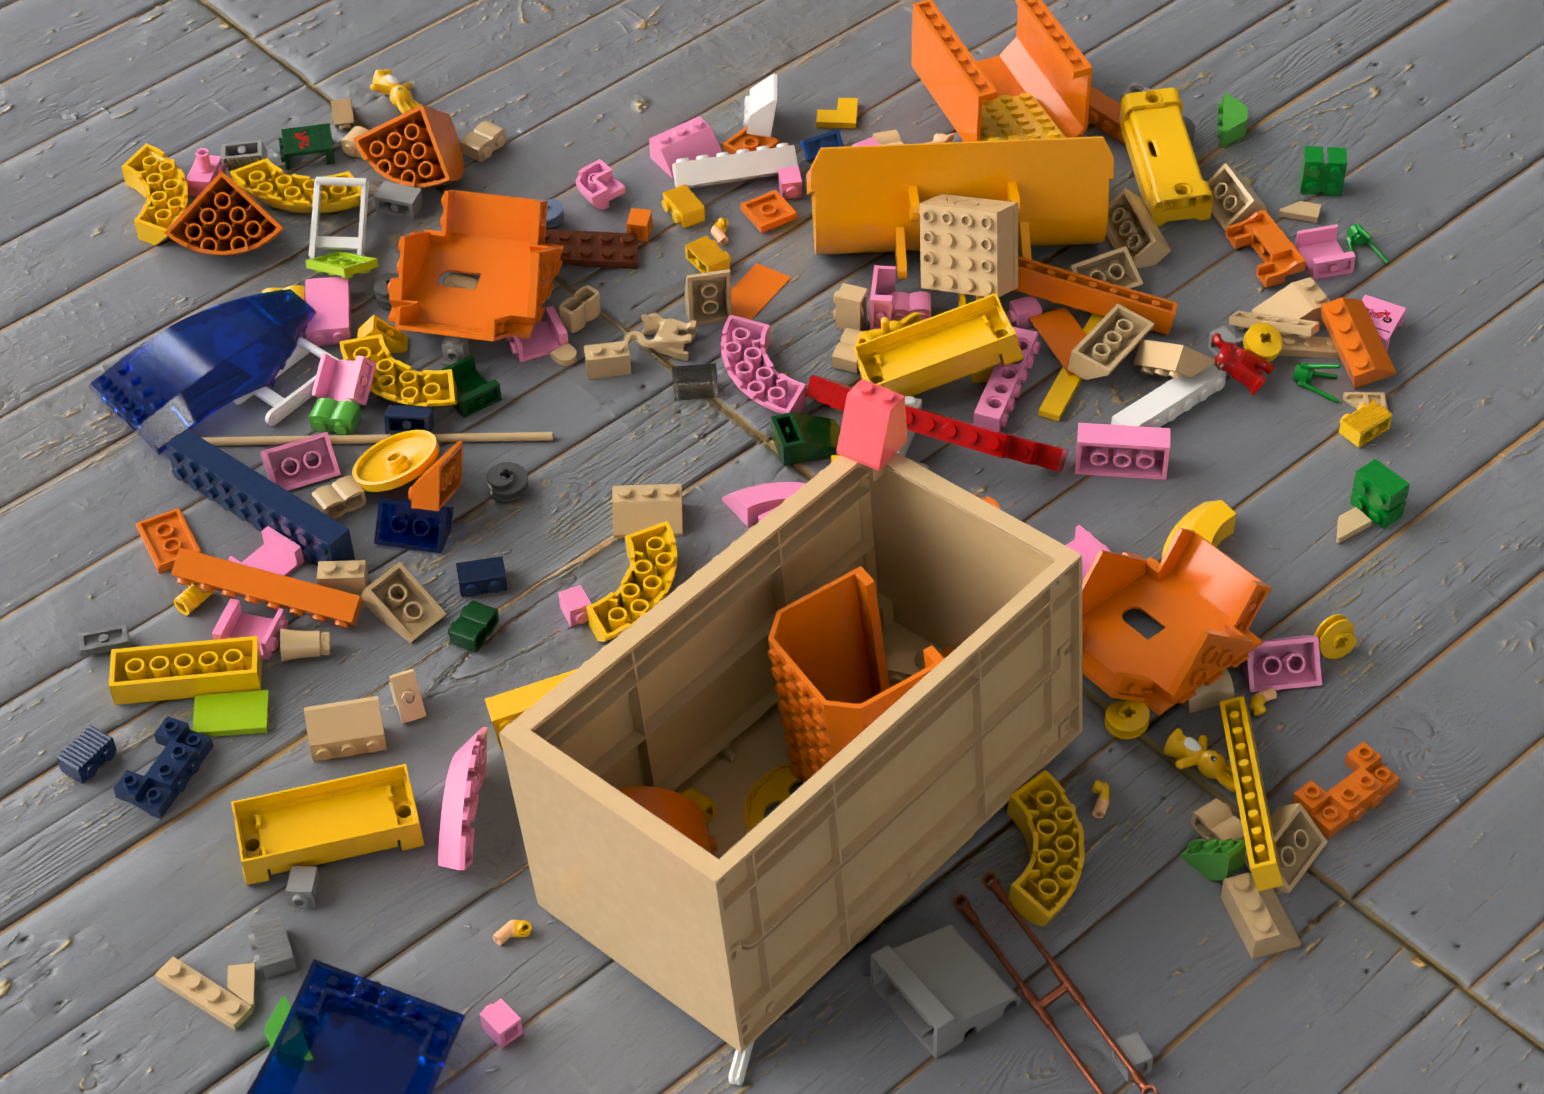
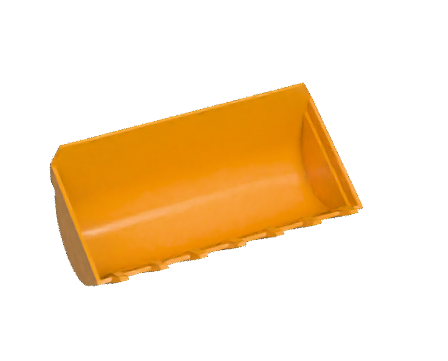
(873, 194)

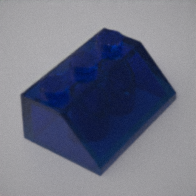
(412, 528)

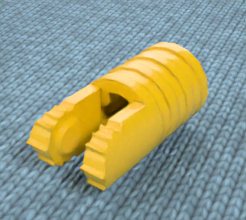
(191, 599)

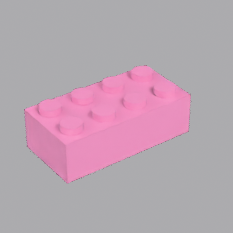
(1122, 451)

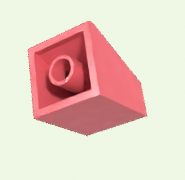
(872, 425)

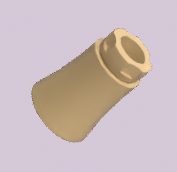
(303, 644)

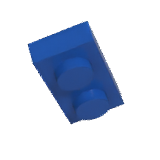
(812, 145)

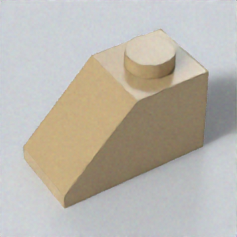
(342, 113)

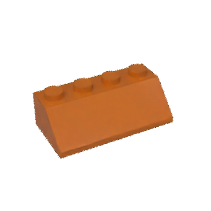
(1356, 341)
(438, 481)

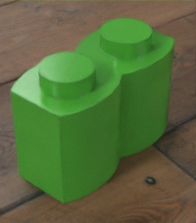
(335, 416)

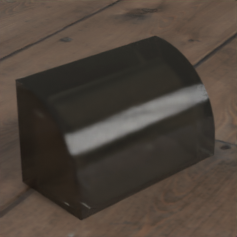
(695, 382)

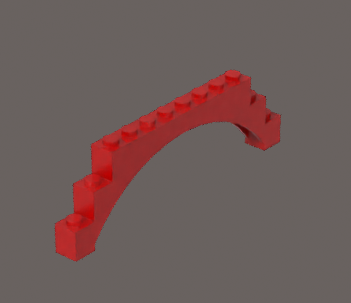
(953, 430)

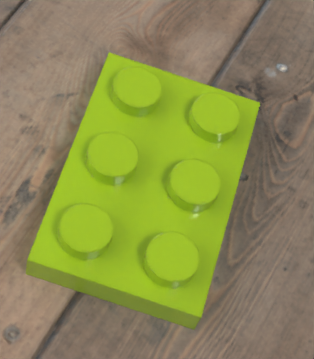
(342, 264)

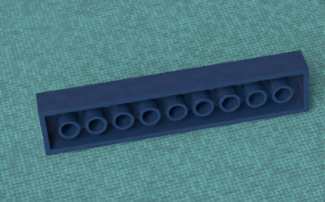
(257, 498)

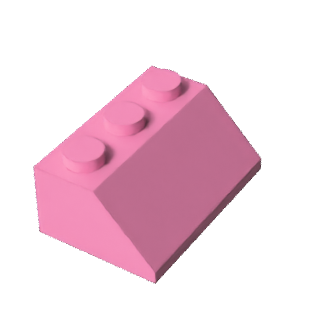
(683, 141)
(301, 462)
(1283, 664)

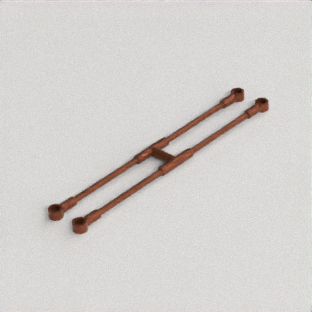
(1066, 986)

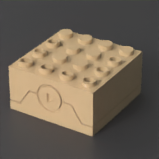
(969, 245)

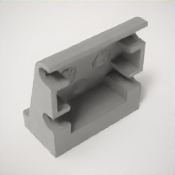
(940, 988)

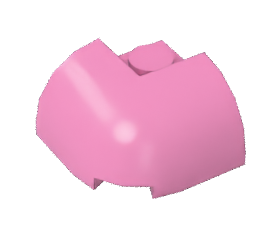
(598, 184)

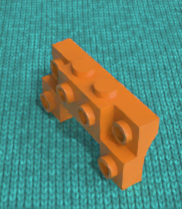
(1270, 244)
(1351, 796)

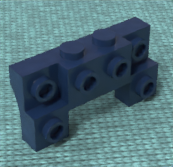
(169, 772)

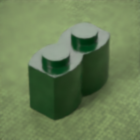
(473, 626)

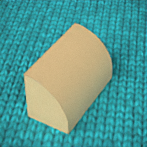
(1211, 695)

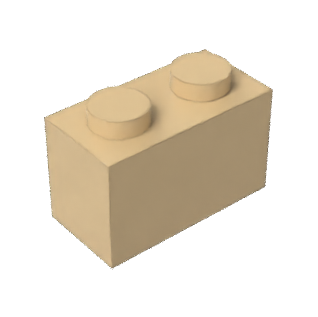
(850, 307)
(607, 360)
(345, 576)

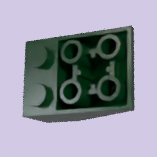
(804, 437)

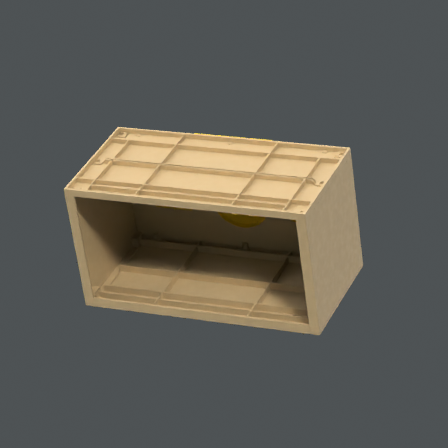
(695, 706)

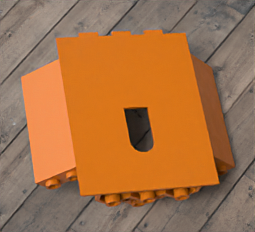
(483, 237)
(1197, 598)

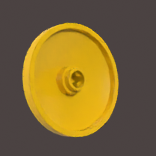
(396, 460)

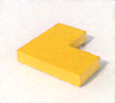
(843, 117)

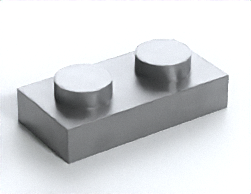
(104, 640)

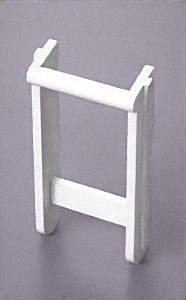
(338, 243)
(284, 406)

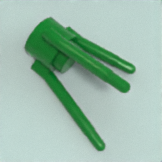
(1359, 236)
(1305, 373)

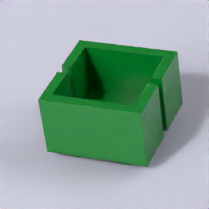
(1321, 176)
(1379, 493)

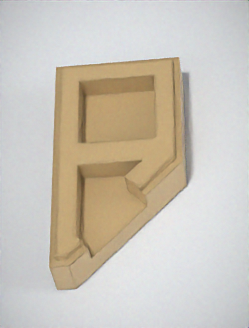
(1301, 211)
(1358, 398)
(1351, 524)
(242, 982)

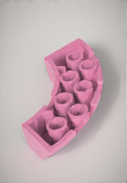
(748, 365)
(758, 499)
(460, 802)

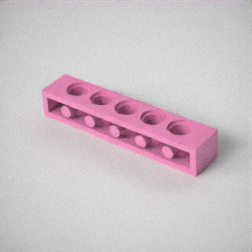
(1006, 384)

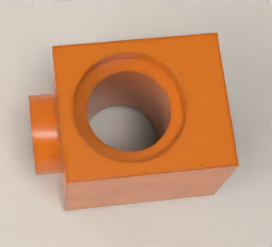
(640, 223)

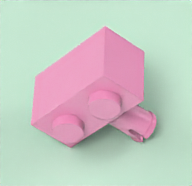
(203, 171)

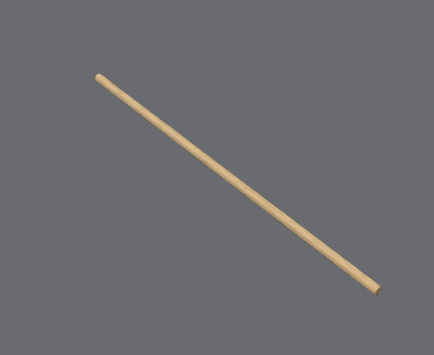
(373, 439)

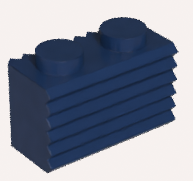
(408, 418)
(481, 576)
(86, 754)

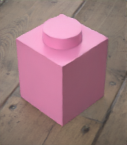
(790, 182)
(1021, 310)
(573, 605)
(501, 1023)

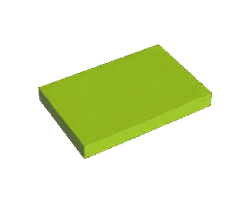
(231, 713)

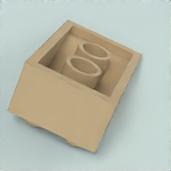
(708, 297)
(1297, 300)
(402, 603)

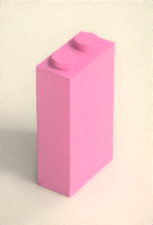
(332, 304)

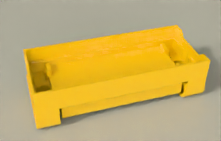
(1163, 156)
(940, 348)
(326, 822)

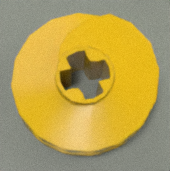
(1263, 341)
(1336, 636)
(1127, 719)

